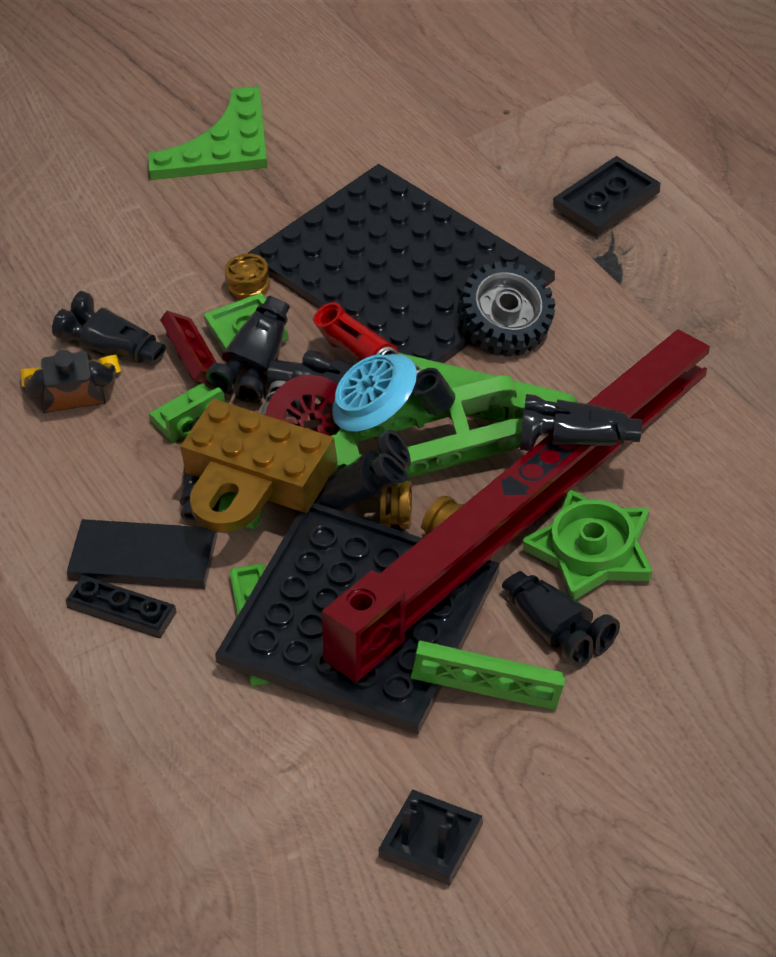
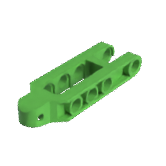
(450, 450)

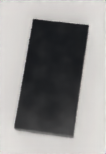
(142, 553)

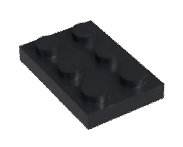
(606, 195)

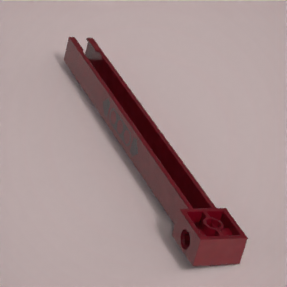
(380, 607)

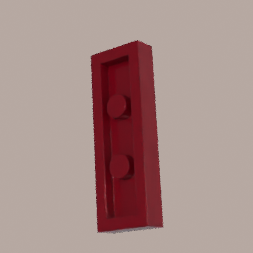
(189, 345)

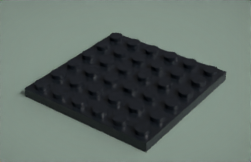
(315, 563)

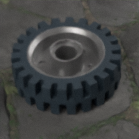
(484, 311)

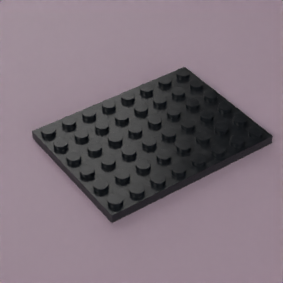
(390, 261)

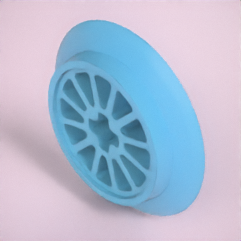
(373, 391)

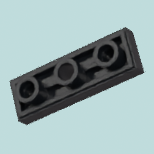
(121, 606)

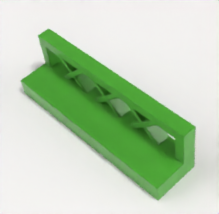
(487, 675)

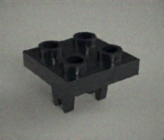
(430, 837)

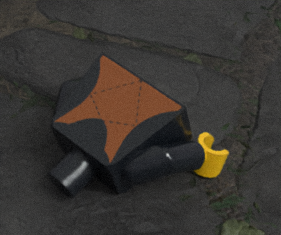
(70, 380)

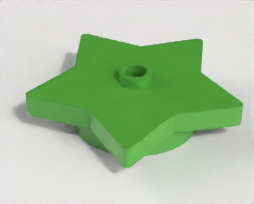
(593, 544)

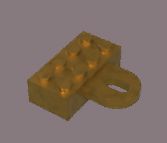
(257, 460)

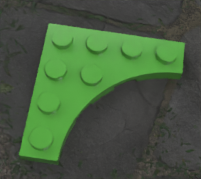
(228, 146)

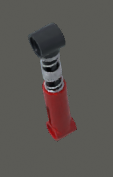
(361, 342)

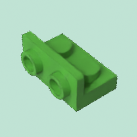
(178, 414)

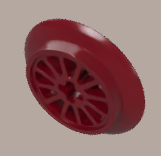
(309, 386)

